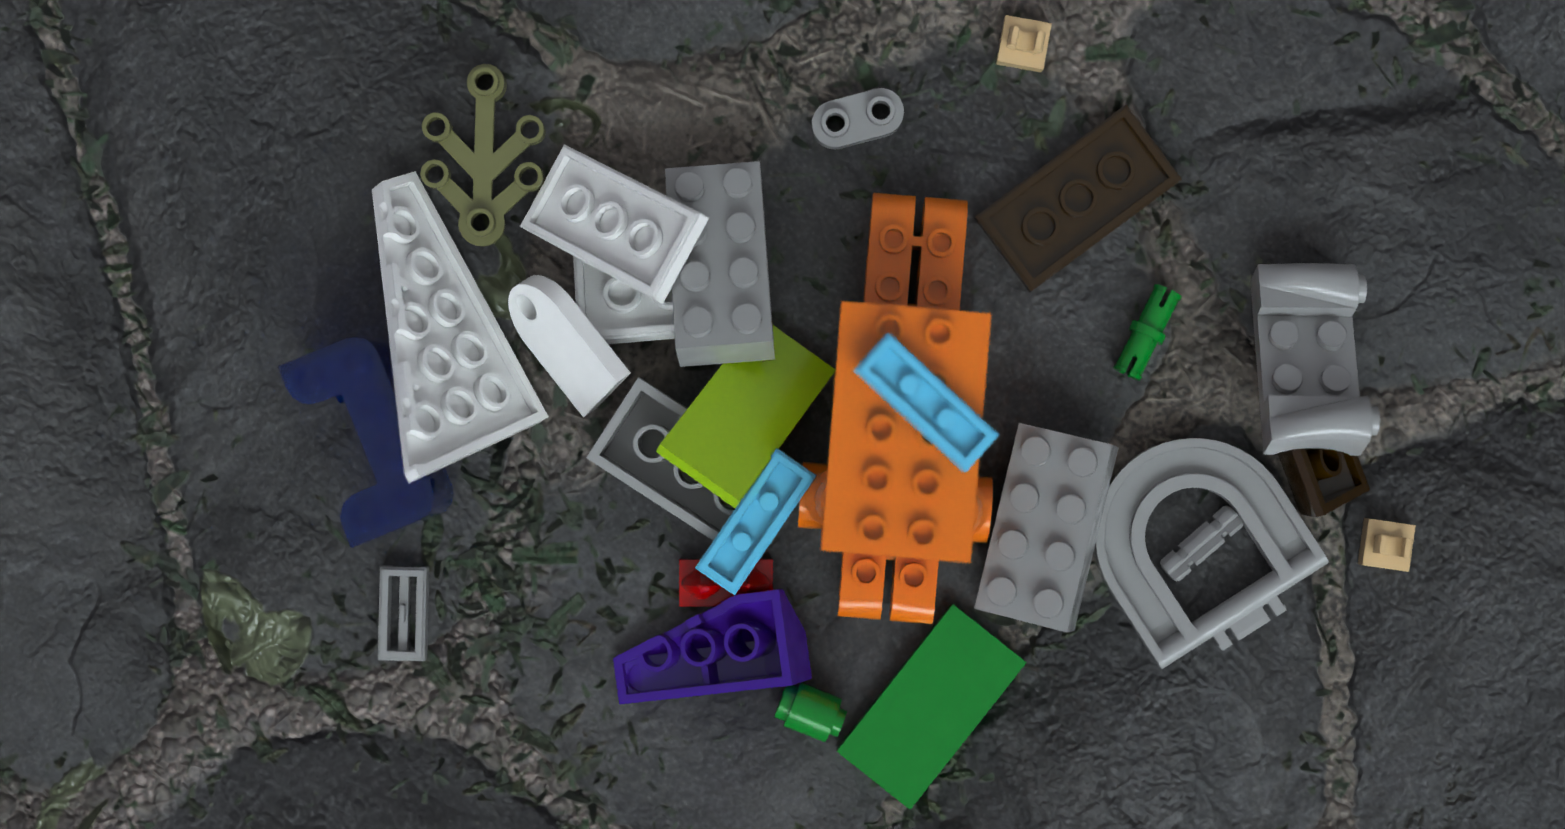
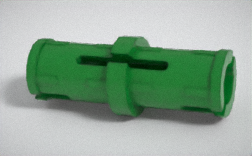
(1147, 332)

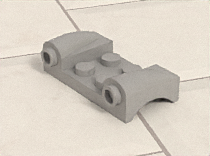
(1310, 358)

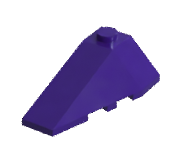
(729, 648)

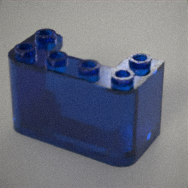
(362, 378)

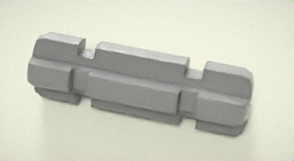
(1201, 543)

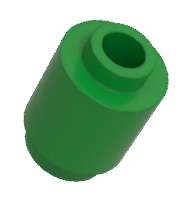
(811, 711)

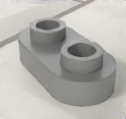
(858, 119)

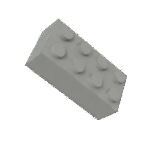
(724, 285)
(630, 454)
(1046, 527)

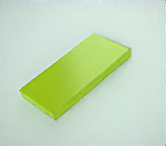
(744, 418)

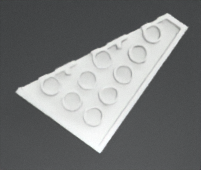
(448, 355)

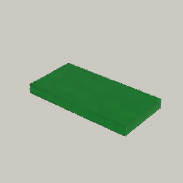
(931, 706)

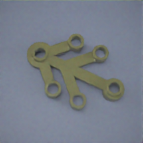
(483, 163)

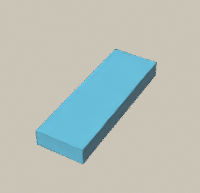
(925, 402)
(755, 522)

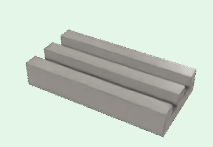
(422, 608)

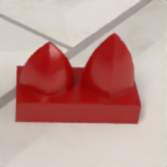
(701, 591)

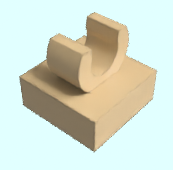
(1023, 43)
(1386, 544)

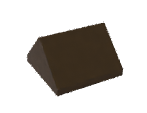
(1322, 479)

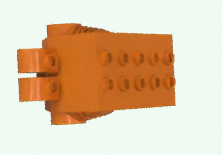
(884, 481)

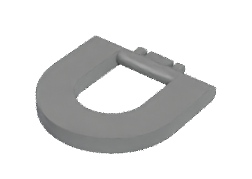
(1265, 516)

